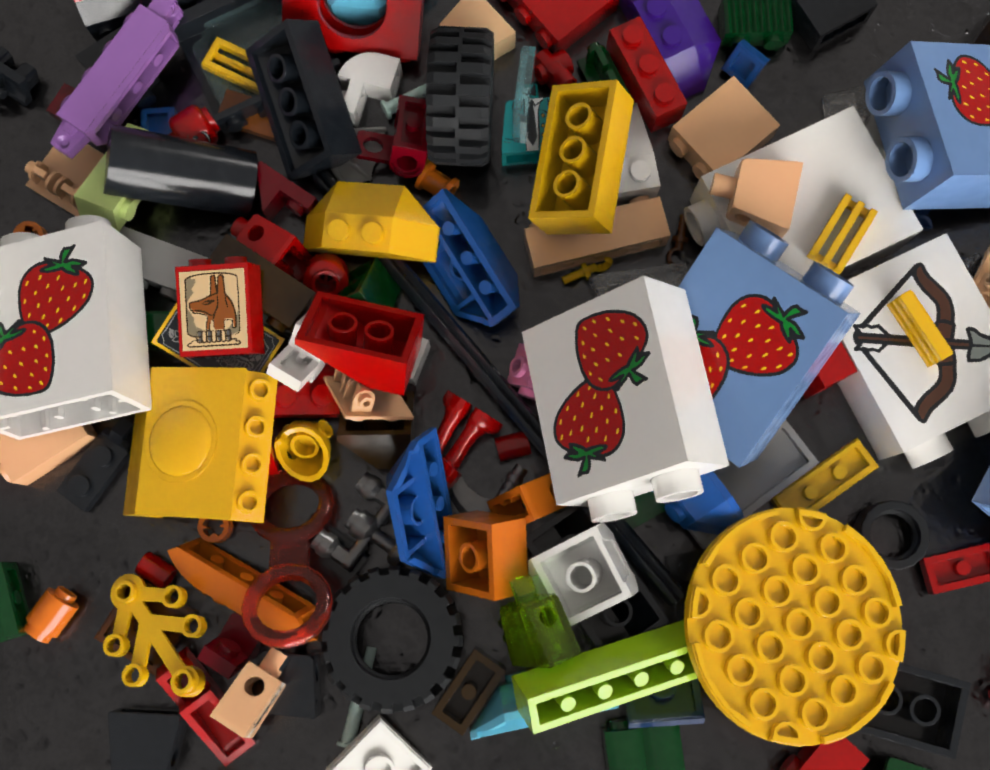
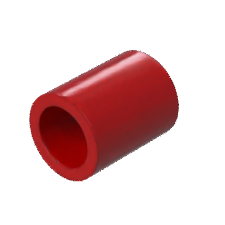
(512, 446)
(156, 570)

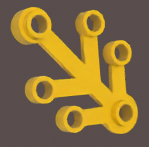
(151, 631)

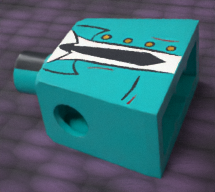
(521, 153)

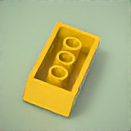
(581, 158)

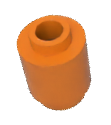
(51, 614)

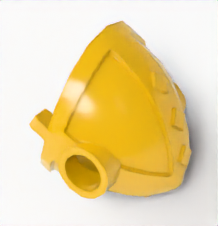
(308, 447)

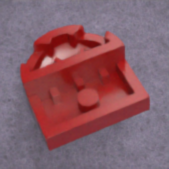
(311, 401)

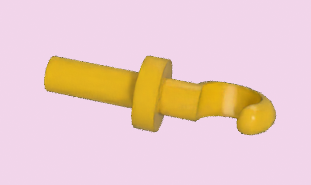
(587, 270)

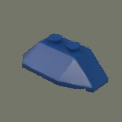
(470, 264)
(418, 502)
(706, 512)

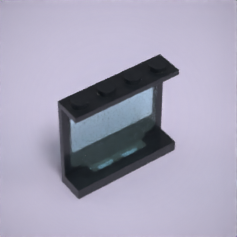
(241, 24)

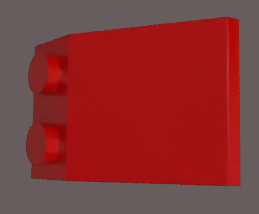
(363, 340)

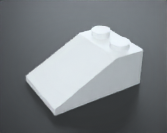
(639, 166)

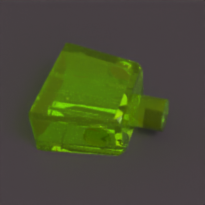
(537, 627)

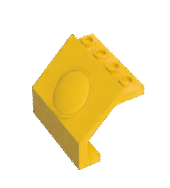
(202, 445)

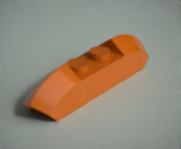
(227, 579)

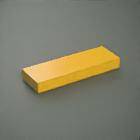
(828, 478)

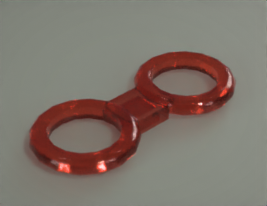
(290, 562)

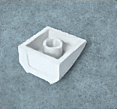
(584, 573)

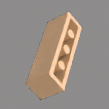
(635, 229)

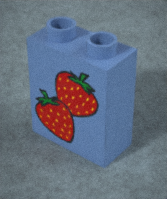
(935, 123)
(761, 331)

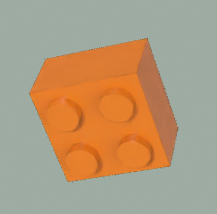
(484, 553)

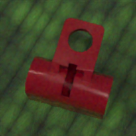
(408, 147)

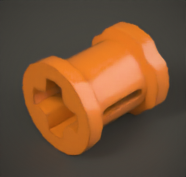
(434, 180)

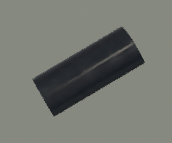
(180, 171)

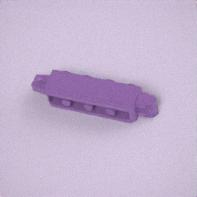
(118, 77)

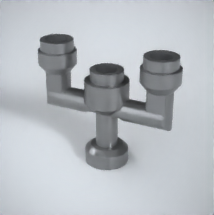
(362, 527)

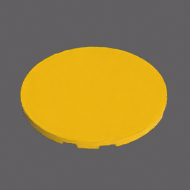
(794, 626)

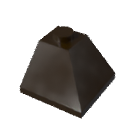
(378, 440)

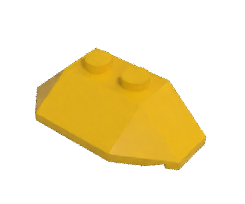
(372, 223)

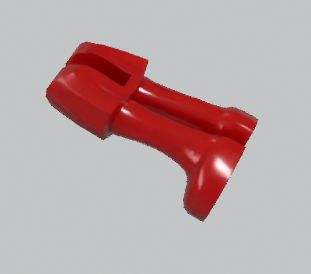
(477, 425)

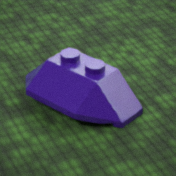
(682, 37)

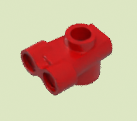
(554, 68)

